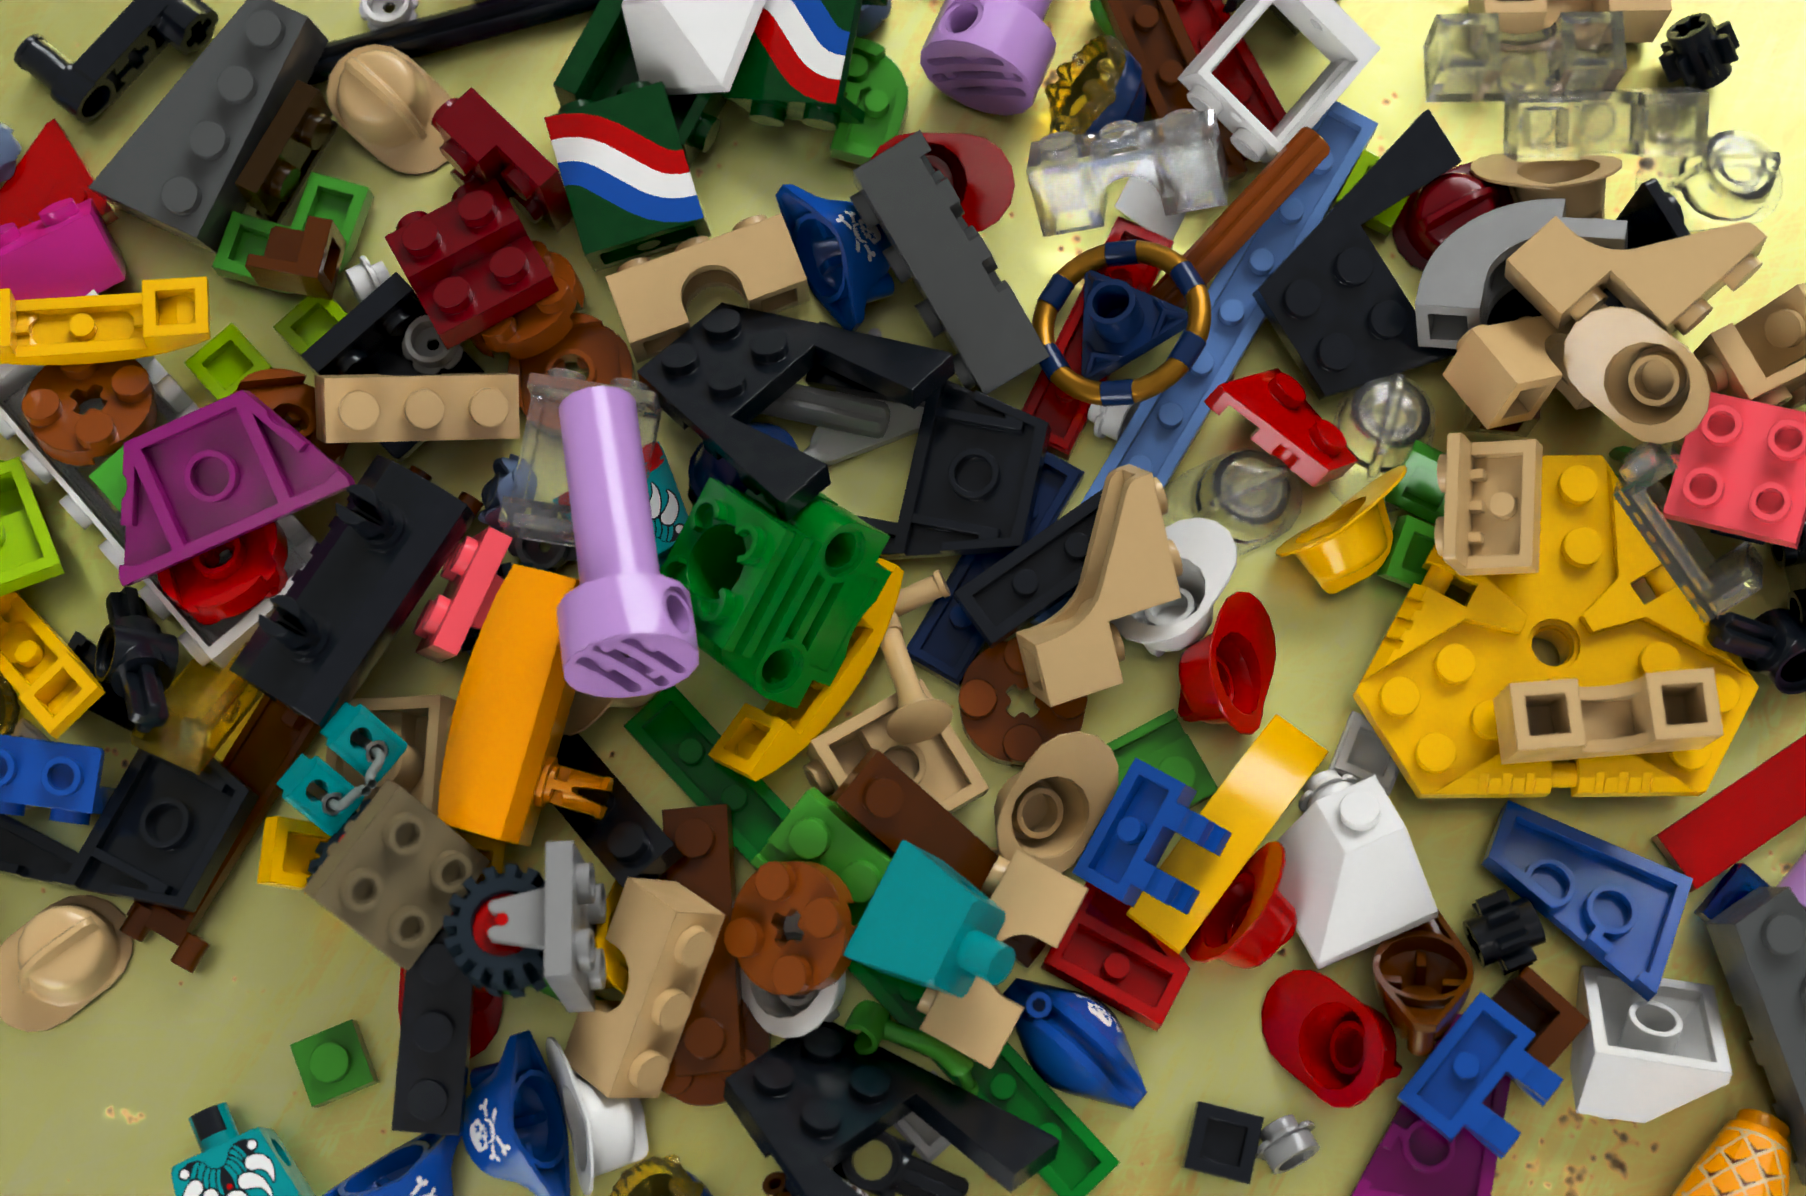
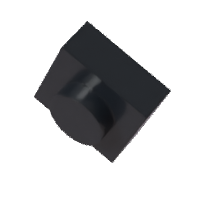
(1222, 1142)

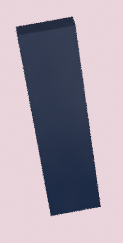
(946, 637)

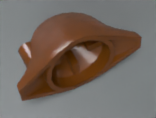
(1423, 982)

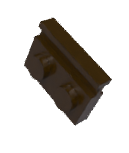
(287, 152)

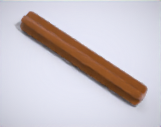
(1249, 211)

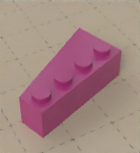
(60, 253)

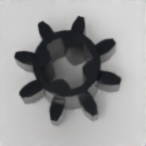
(1699, 51)
(1504, 932)

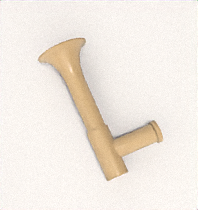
(917, 715)

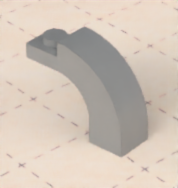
(1469, 266)

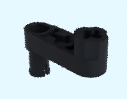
(117, 54)

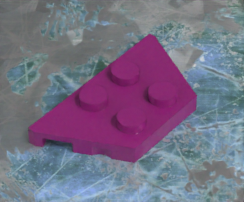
(216, 481)

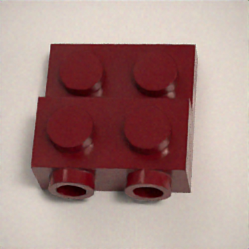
(488, 147)
(470, 262)

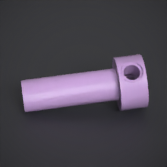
(990, 53)
(626, 622)

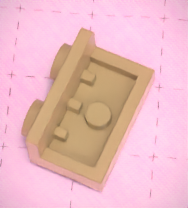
(1490, 506)

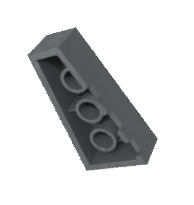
(203, 132)
(947, 265)
(1765, 967)

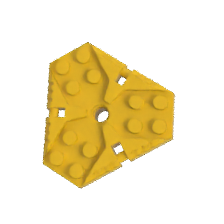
(1447, 660)

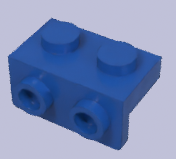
(52, 777)

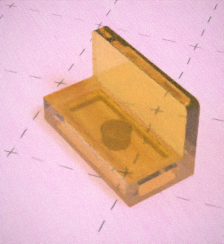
(203, 713)

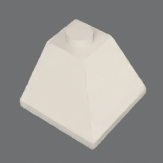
(690, 42)
(1353, 874)
(1645, 1055)

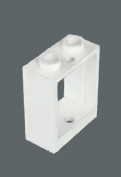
(1325, 27)

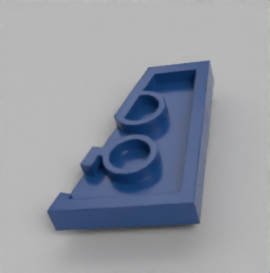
(1593, 891)

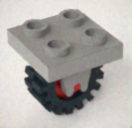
(531, 928)

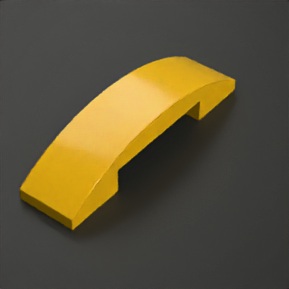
(105, 327)
(43, 667)
(766, 739)
(1248, 807)

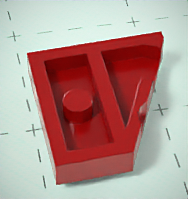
(46, 175)
(1286, 425)
(1118, 960)

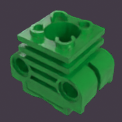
(775, 593)

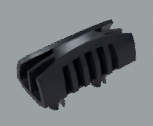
(354, 591)

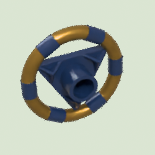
(1123, 323)

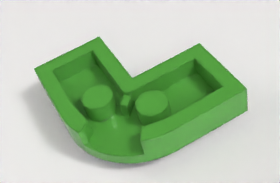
(882, 93)
(322, 197)

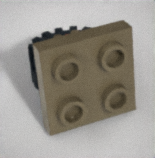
(393, 873)

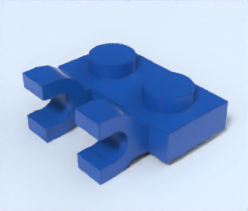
(1135, 834)
(1467, 1068)

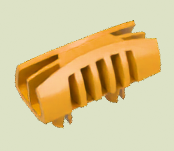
(512, 718)

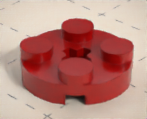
(238, 585)

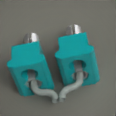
(320, 790)

